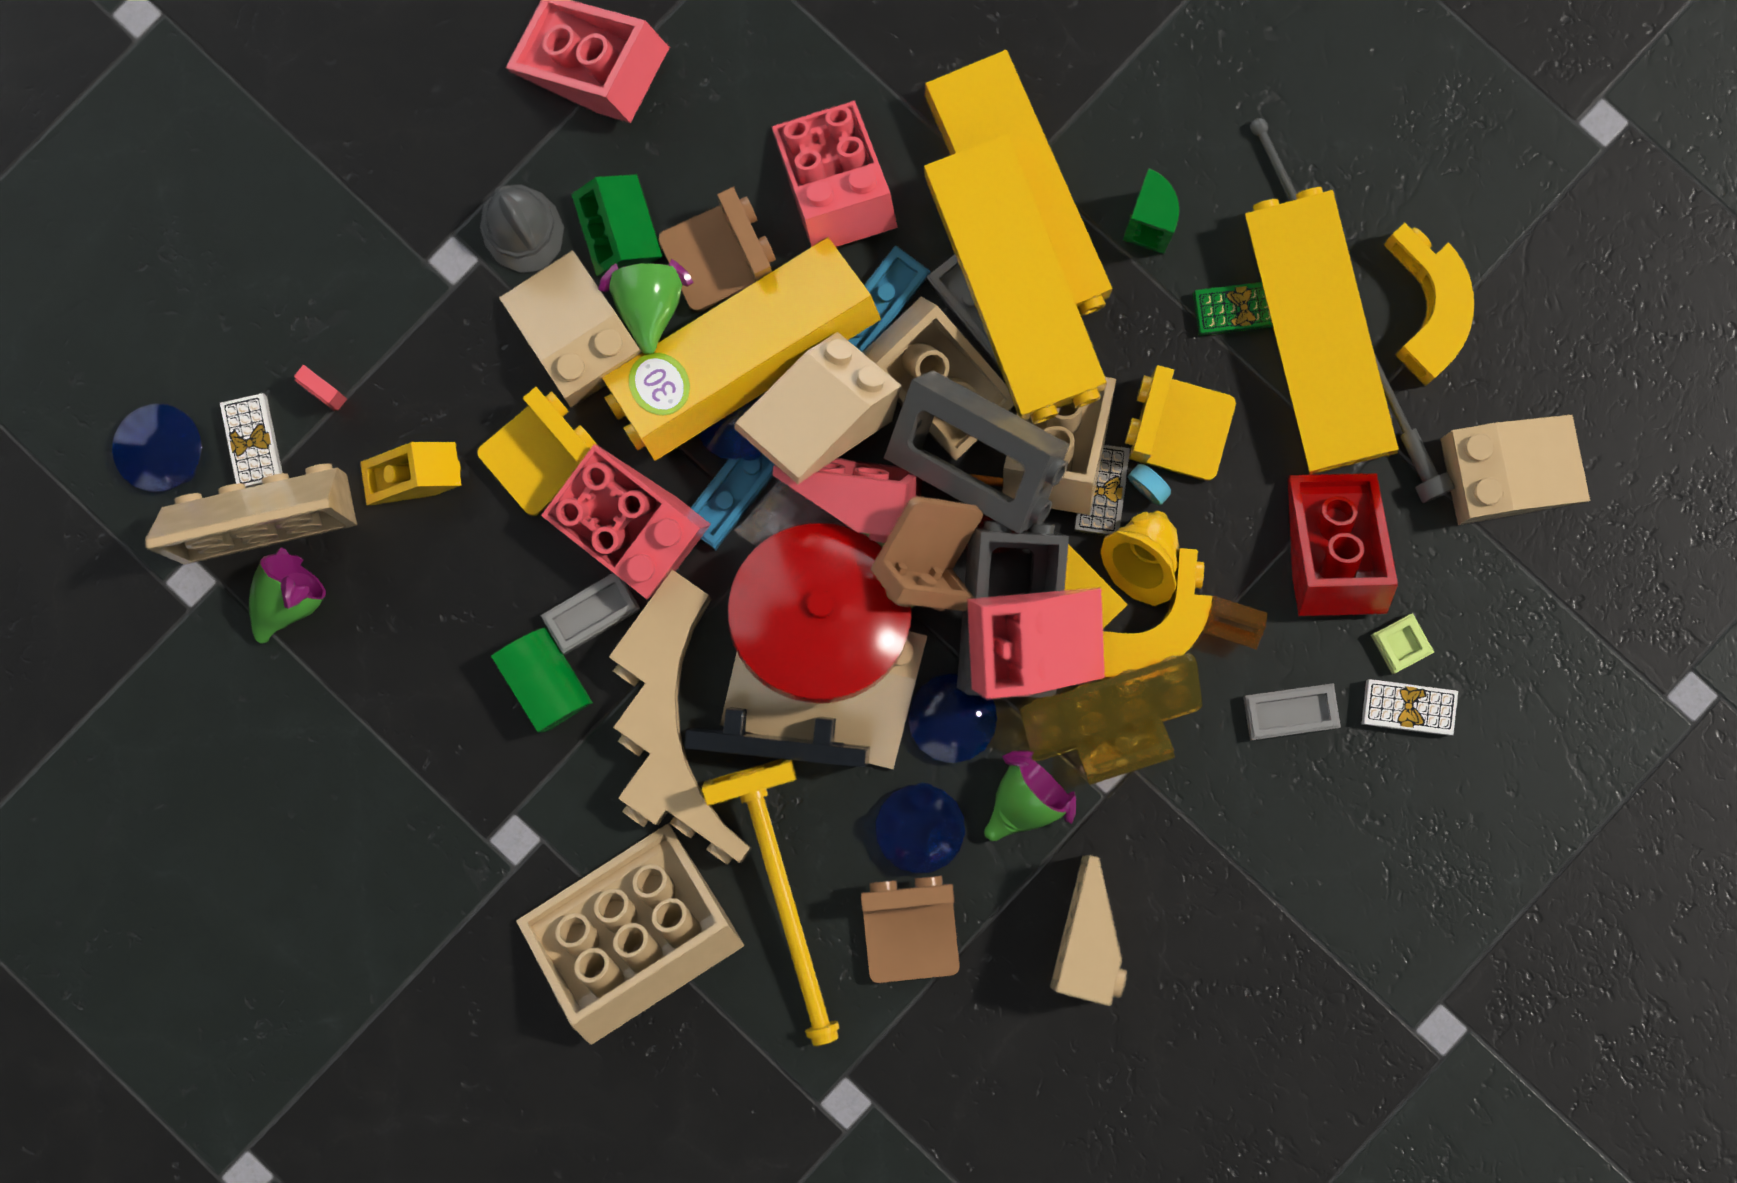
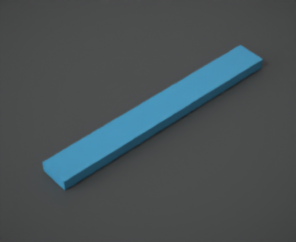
(742, 480)

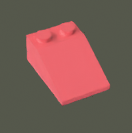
(590, 56)
(859, 493)

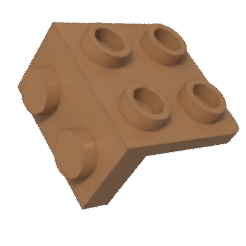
(718, 251)
(923, 551)
(910, 930)

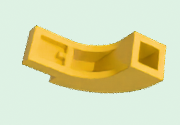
(1447, 300)
(1175, 632)

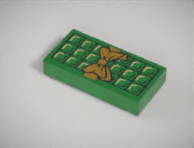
(1231, 309)

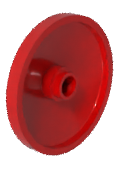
(815, 614)

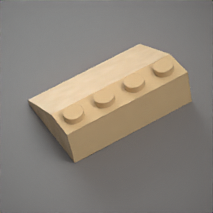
(253, 516)
(867, 719)
(629, 934)

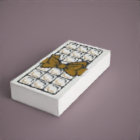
(251, 439)
(1409, 707)

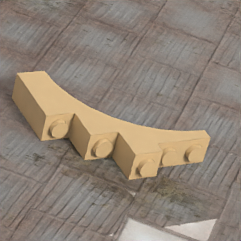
(664, 783)

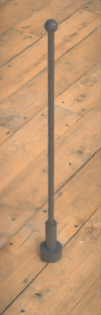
(1432, 483)

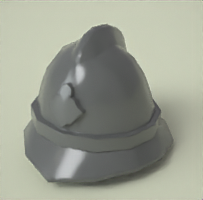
(521, 228)

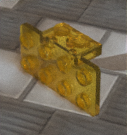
(1116, 720)

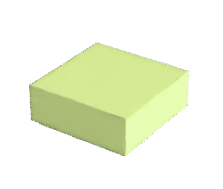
(1402, 643)

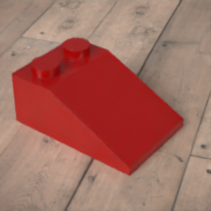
(1340, 545)

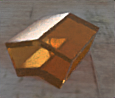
(1237, 613)

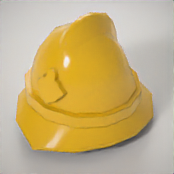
(1143, 557)

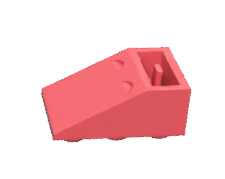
(835, 176)
(625, 521)
(1035, 642)

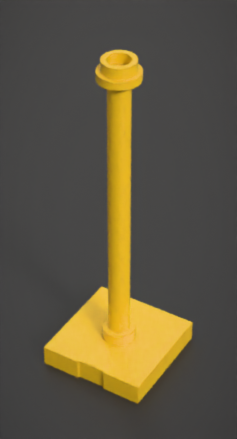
(751, 787)

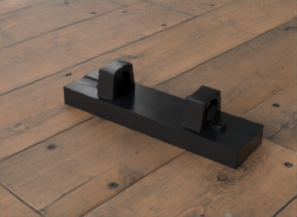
(736, 741)

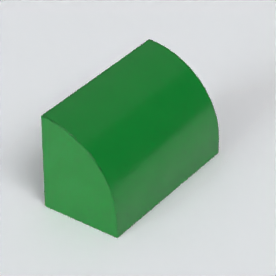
(1153, 214)
(616, 222)
(541, 679)

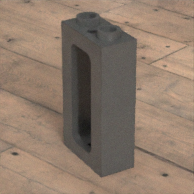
(993, 425)
(1047, 575)

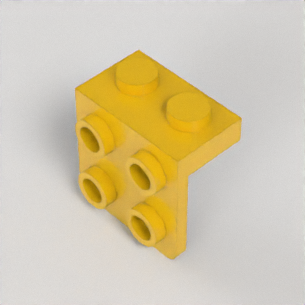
(1180, 425)
(536, 452)

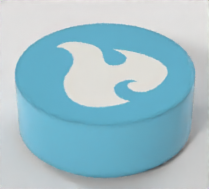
(1149, 484)

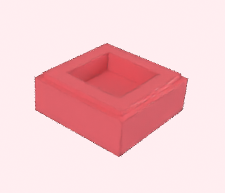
(319, 388)

